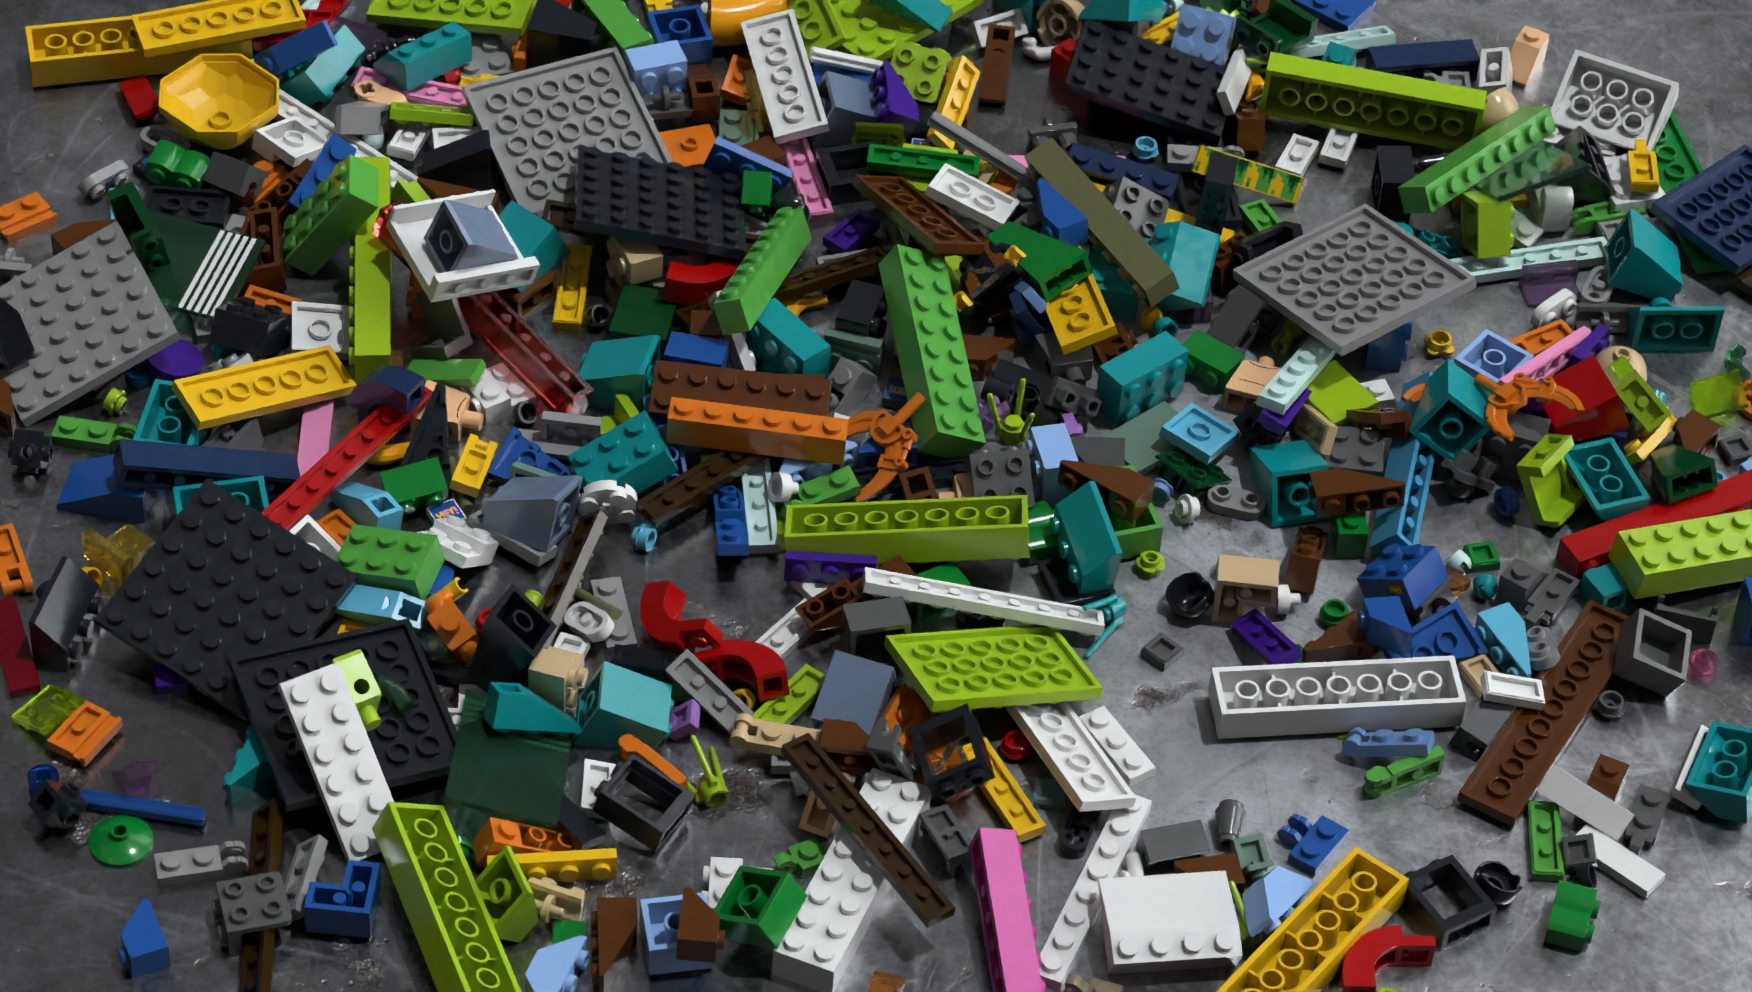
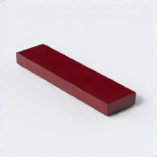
(15, 652)

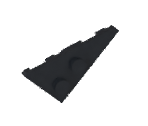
(432, 435)

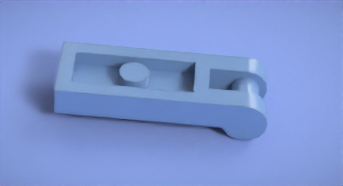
(1388, 743)

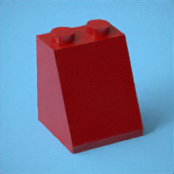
(1599, 398)

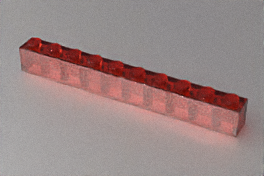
(512, 341)

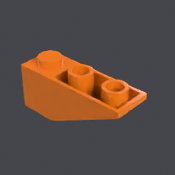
(521, 838)

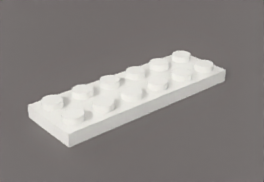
(784, 76)
(338, 756)
(1073, 756)

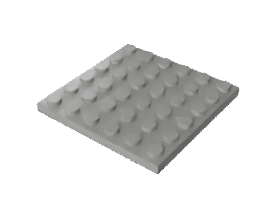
(553, 109)
(1354, 279)
(87, 320)

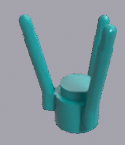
(1113, 609)

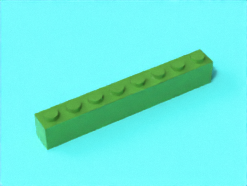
(1476, 159)
(762, 271)

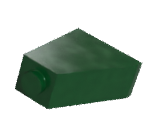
(1682, 472)

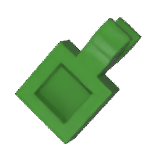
(800, 858)

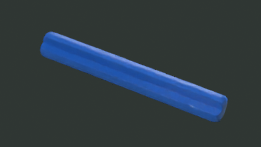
(144, 807)

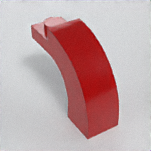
(696, 284)
(661, 617)
(749, 663)
(1380, 950)

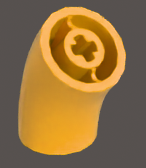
(725, 18)

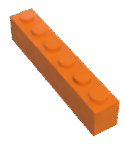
(756, 430)

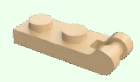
(769, 735)

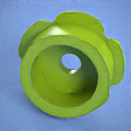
(115, 401)
(1150, 564)

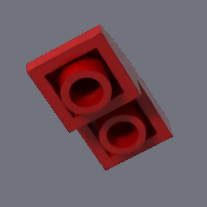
(140, 97)

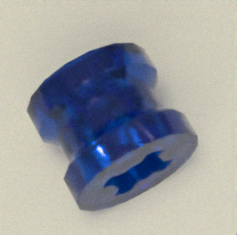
(38, 774)

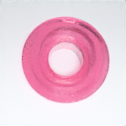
(1703, 662)

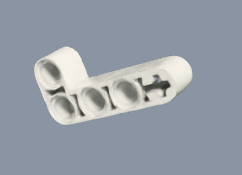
(1552, 207)

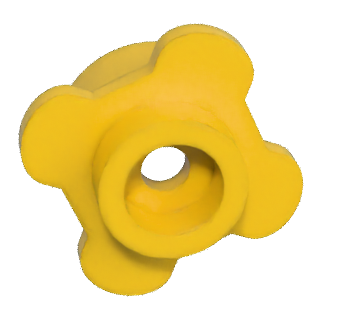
(1439, 343)

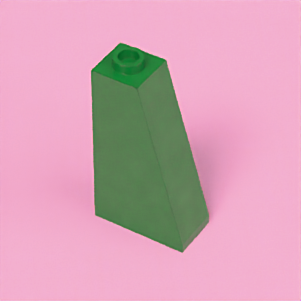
(1049, 262)

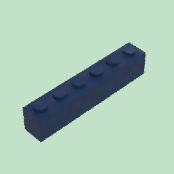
(172, 465)

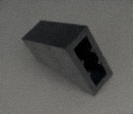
(460, 162)

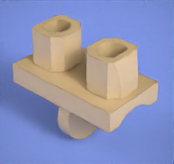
(556, 901)

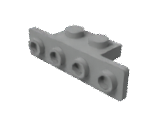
(564, 433)

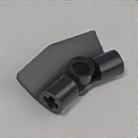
(14, 338)
(1005, 385)

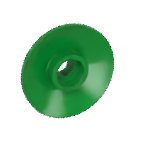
(121, 841)

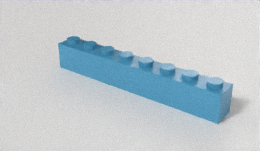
(1411, 463)

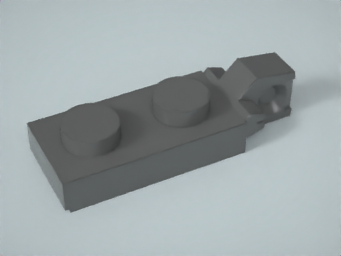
(1550, 598)
(1649, 811)

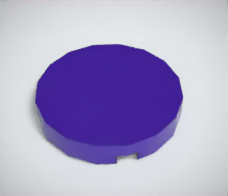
(176, 361)

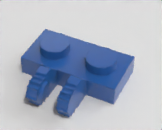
(1317, 844)

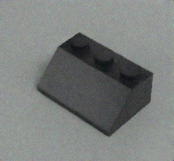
(64, 616)

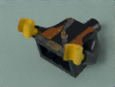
(989, 275)

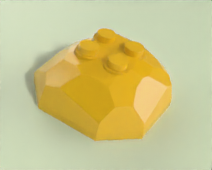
(219, 99)

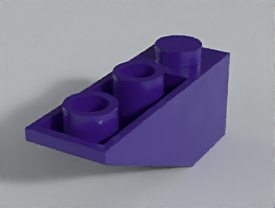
(893, 100)

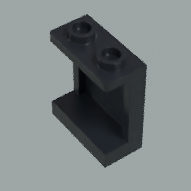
(1264, 241)

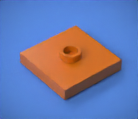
(689, 145)

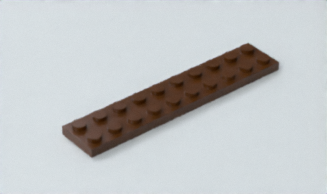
(1537, 738)

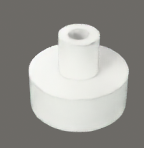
(781, 487)
(1285, 599)

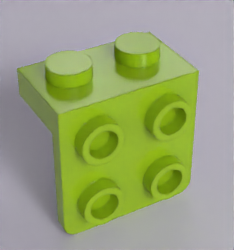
(921, 69)

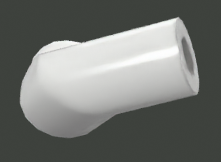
(1038, 53)
(1133, 866)

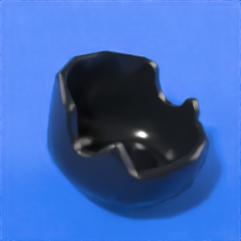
(786, 198)
(1189, 595)
(1497, 882)

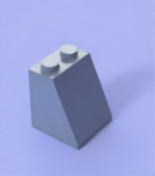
(844, 103)
(467, 237)
(533, 509)
(855, 691)

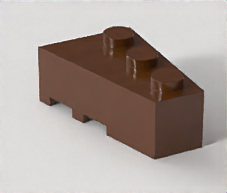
(270, 267)

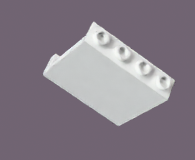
(408, 227)

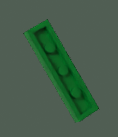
(917, 162)

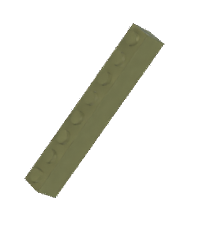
(1107, 227)

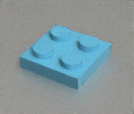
(1199, 433)

